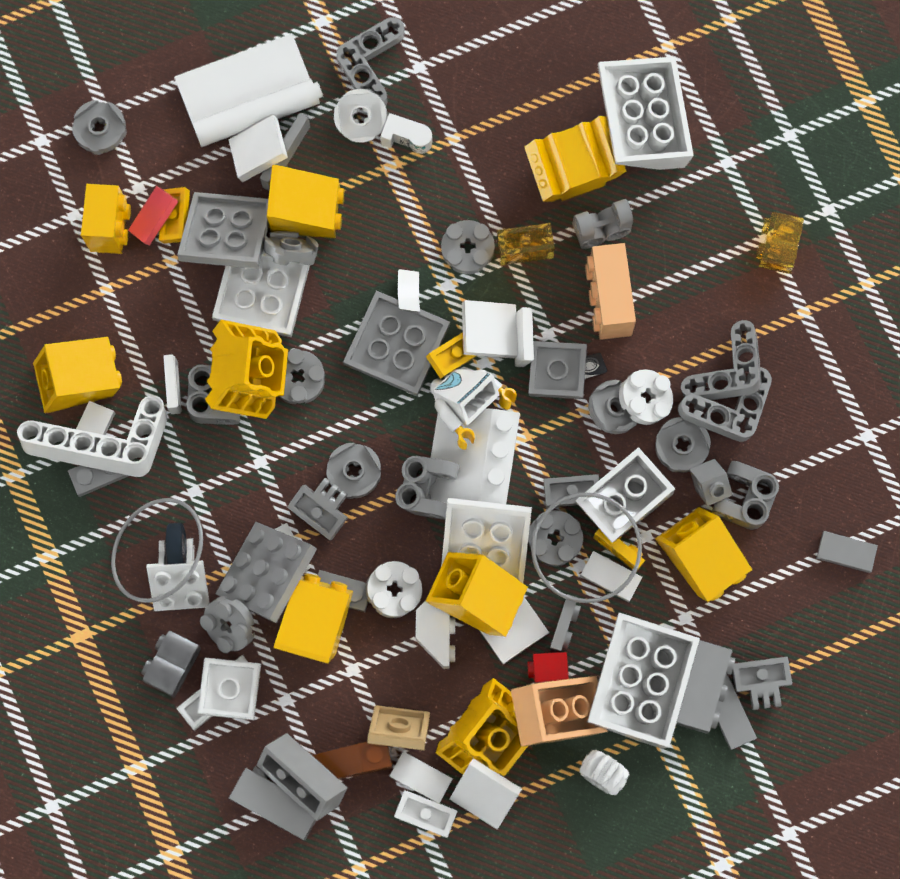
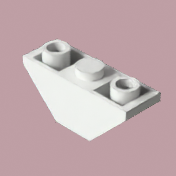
(434, 632)

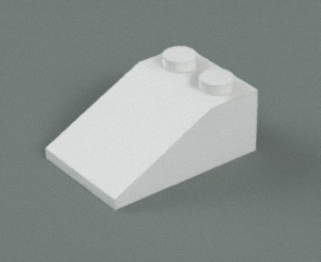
(635, 486)

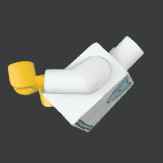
(465, 396)

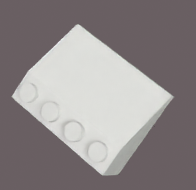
(646, 113)
(484, 465)
(643, 681)

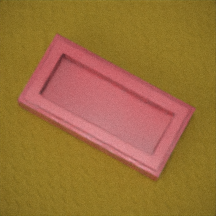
(153, 215)

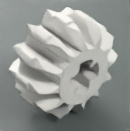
(604, 772)

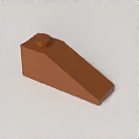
(356, 759)

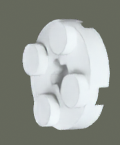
(349, 105)
(656, 386)
(406, 579)

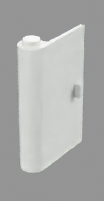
(247, 89)

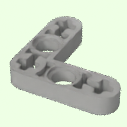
(362, 54)
(735, 377)
(732, 417)

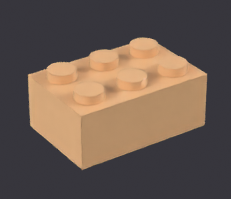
(610, 291)
(555, 710)

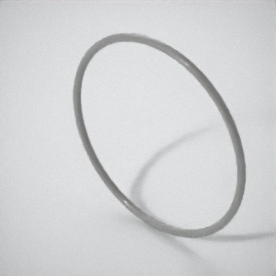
(639, 552)
(149, 600)

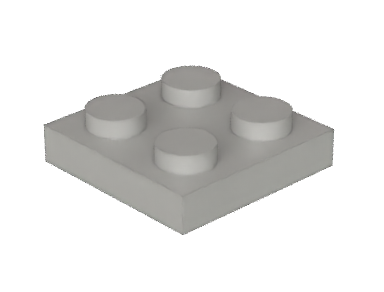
(558, 370)

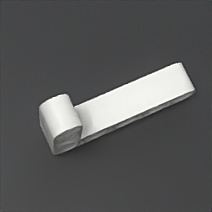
(99, 444)

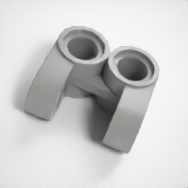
(606, 225)
(198, 394)
(751, 477)
(421, 485)

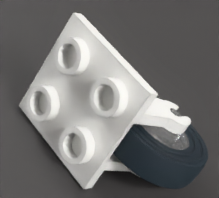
(163, 577)

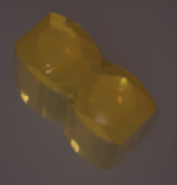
(780, 242)

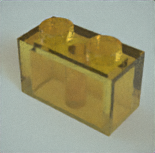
(525, 244)

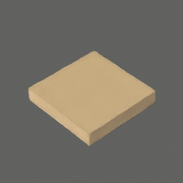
(399, 727)

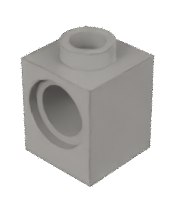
(711, 482)

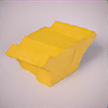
(573, 160)
(246, 369)
(485, 732)

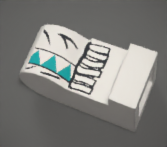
(406, 133)

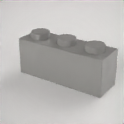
(705, 687)
(301, 776)
(271, 803)

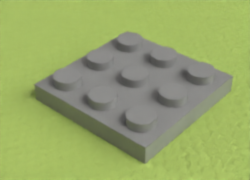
(224, 230)
(395, 343)
(266, 571)

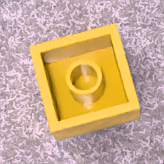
(105, 219)

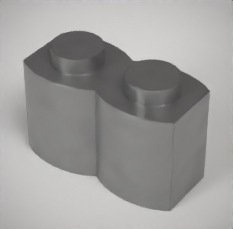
(171, 663)

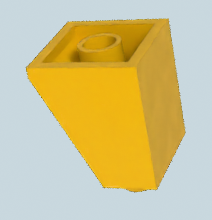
(304, 202)
(76, 373)
(704, 554)
(477, 592)
(314, 619)

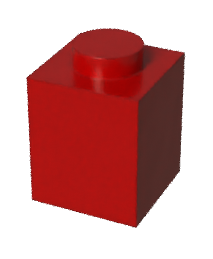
(548, 667)

